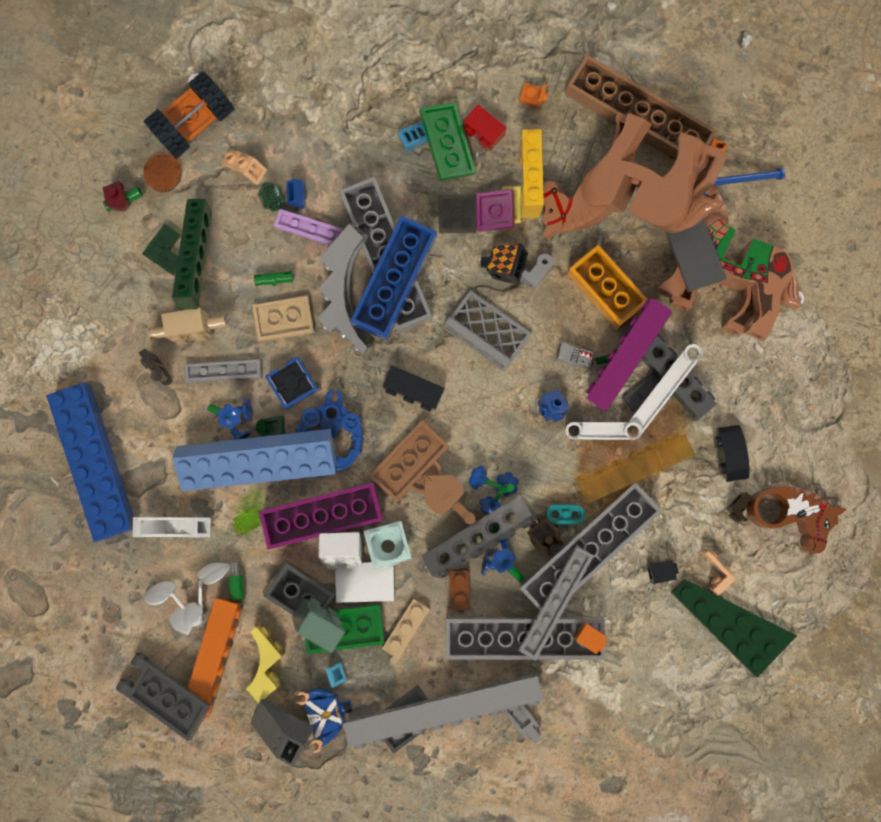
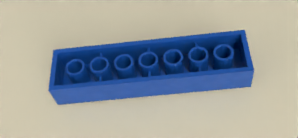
(91, 461)

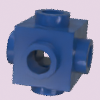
(553, 406)

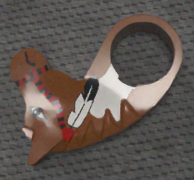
(810, 512)

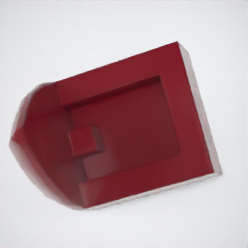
(115, 197)

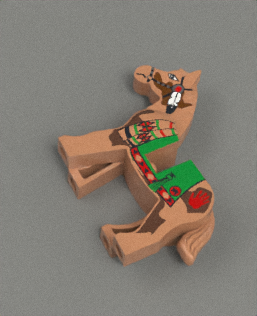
(761, 273)

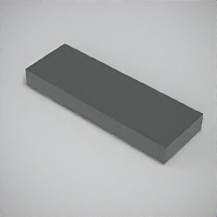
(639, 393)

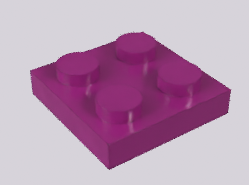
(495, 210)

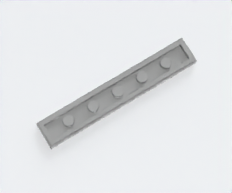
(555, 603)

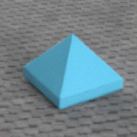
(336, 674)

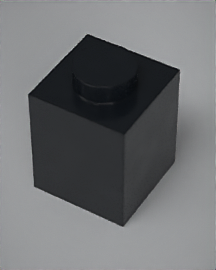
(662, 571)

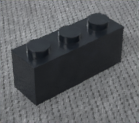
(413, 388)

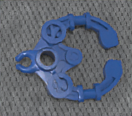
(349, 421)

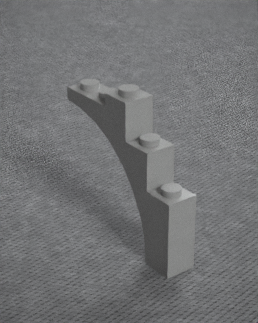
(336, 288)

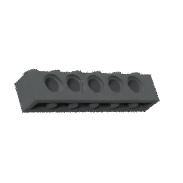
(682, 394)
(435, 557)

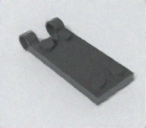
(165, 698)

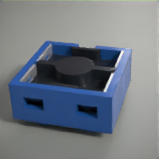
(292, 383)

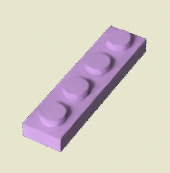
(306, 227)

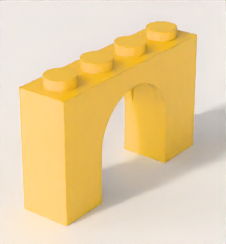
(532, 186)

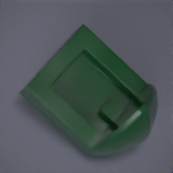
(271, 426)

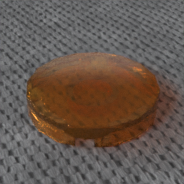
(162, 173)

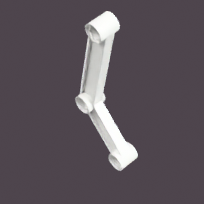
(647, 410)

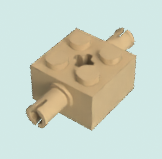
(186, 326)

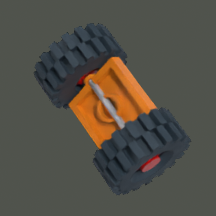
(189, 114)

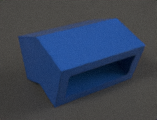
(295, 193)

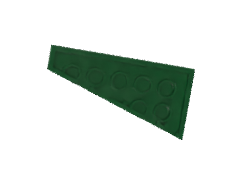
(744, 634)

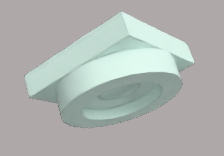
(378, 535)

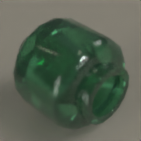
(271, 196)

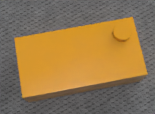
(607, 287)

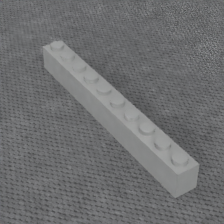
(443, 710)

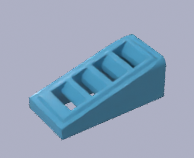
(402, 134)

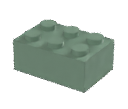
(318, 624)

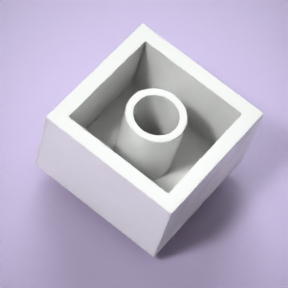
(340, 550)

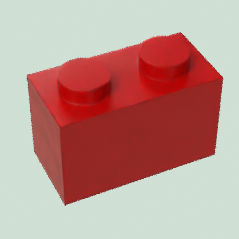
(484, 127)

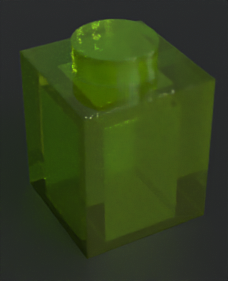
(247, 521)

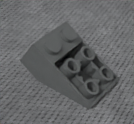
(281, 732)

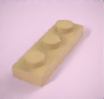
(405, 628)

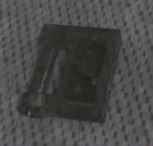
(158, 371)

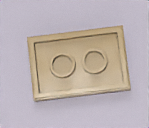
(283, 318)

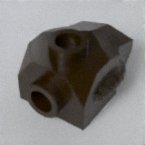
(545, 536)

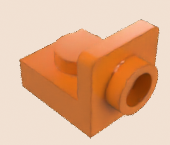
(533, 95)

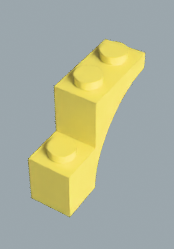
(270, 652)

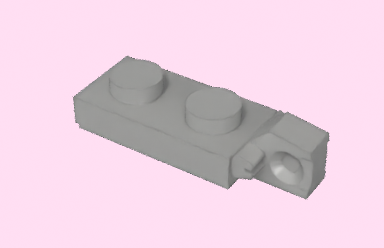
(524, 722)

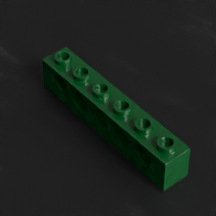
(192, 254)

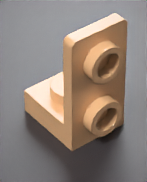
(244, 164)
(719, 583)

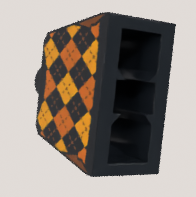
(506, 263)

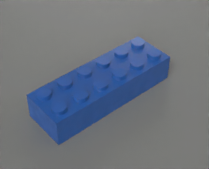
(394, 278)

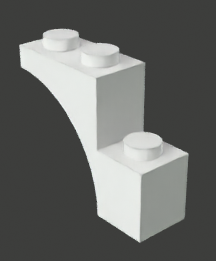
(171, 527)

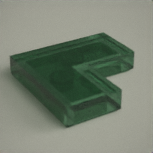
(159, 249)

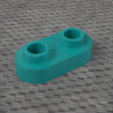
(565, 514)

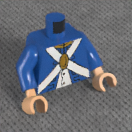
(324, 714)

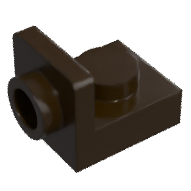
(739, 504)

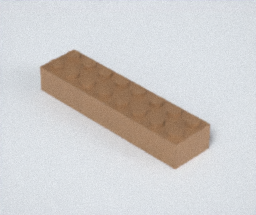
(610, 92)

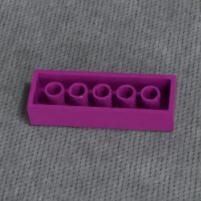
(629, 354)
(321, 515)

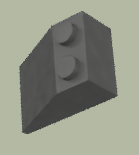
(290, 587)

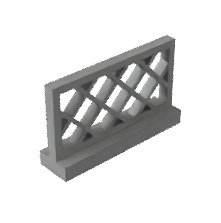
(482, 345)

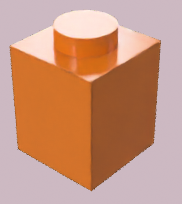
(591, 638)

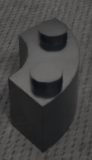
(732, 453)

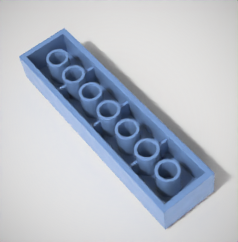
(255, 460)

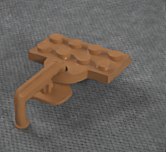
(416, 468)

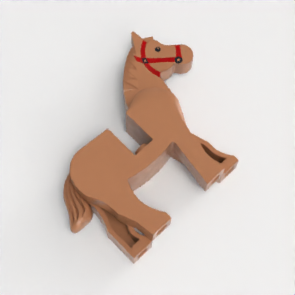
(665, 202)

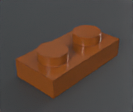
(459, 590)

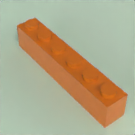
(214, 649)

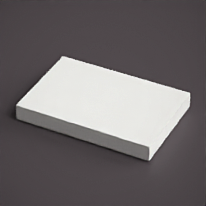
(364, 584)

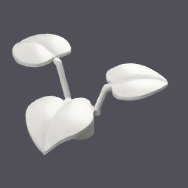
(192, 613)

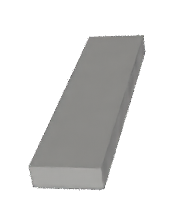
(223, 370)

